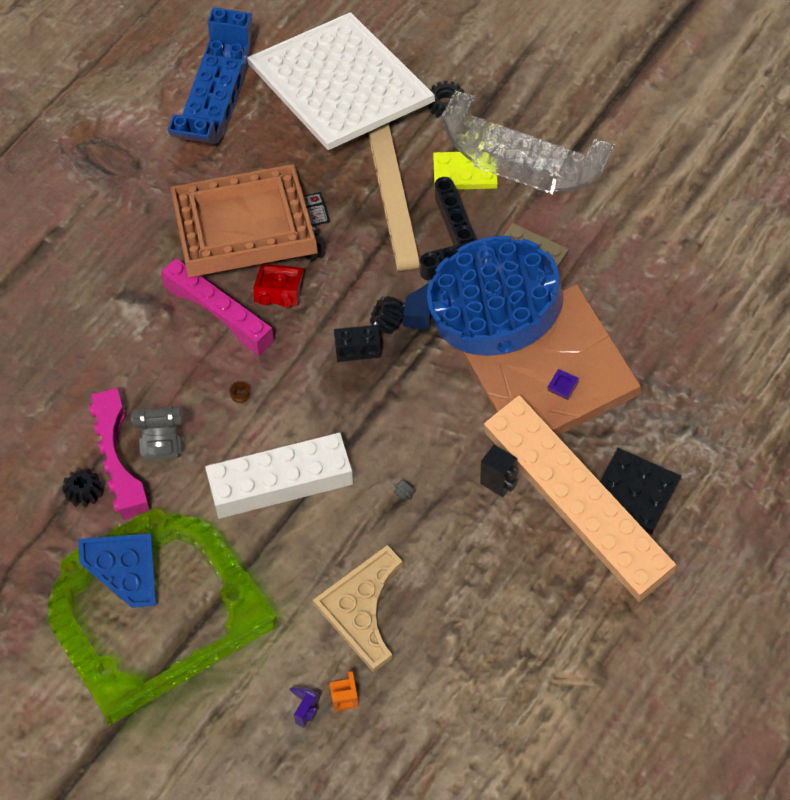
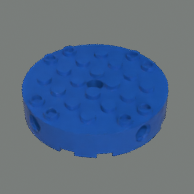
(495, 295)

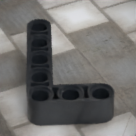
(456, 224)

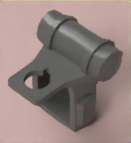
(159, 432)

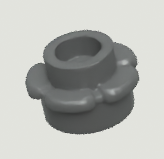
(403, 490)

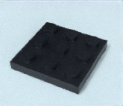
(640, 487)

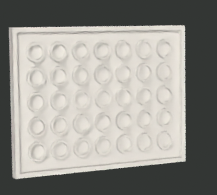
(340, 80)

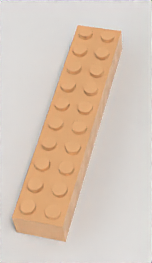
(580, 499)

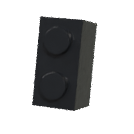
(499, 471)

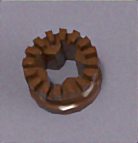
(241, 386)

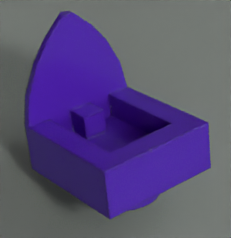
(307, 708)

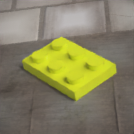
(462, 171)

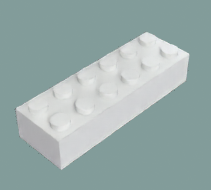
(279, 475)

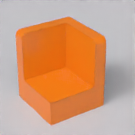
(344, 693)

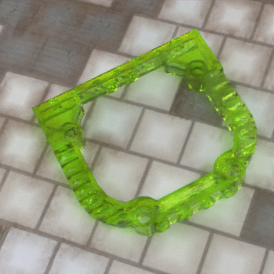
(123, 693)

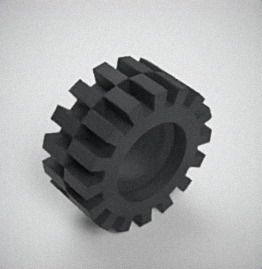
(442, 91)

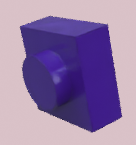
(563, 384)

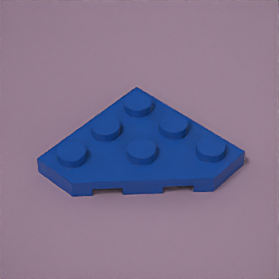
(122, 566)

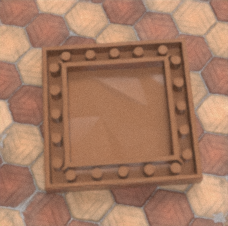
(242, 220)
(572, 344)

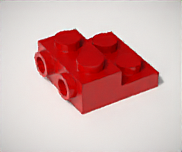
(278, 285)

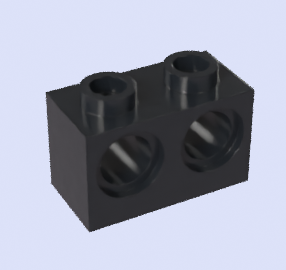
(357, 343)

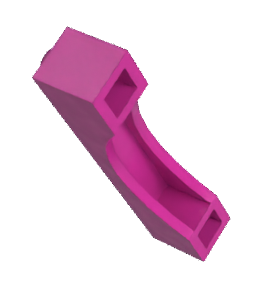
(243, 324)
(110, 416)

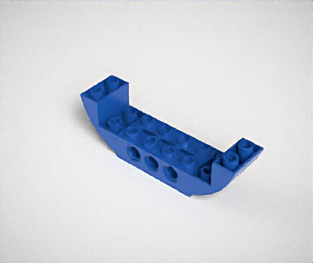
(217, 80)

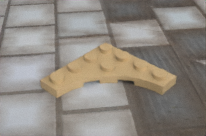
(353, 603)

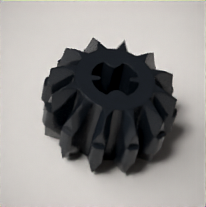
(387, 314)
(82, 487)

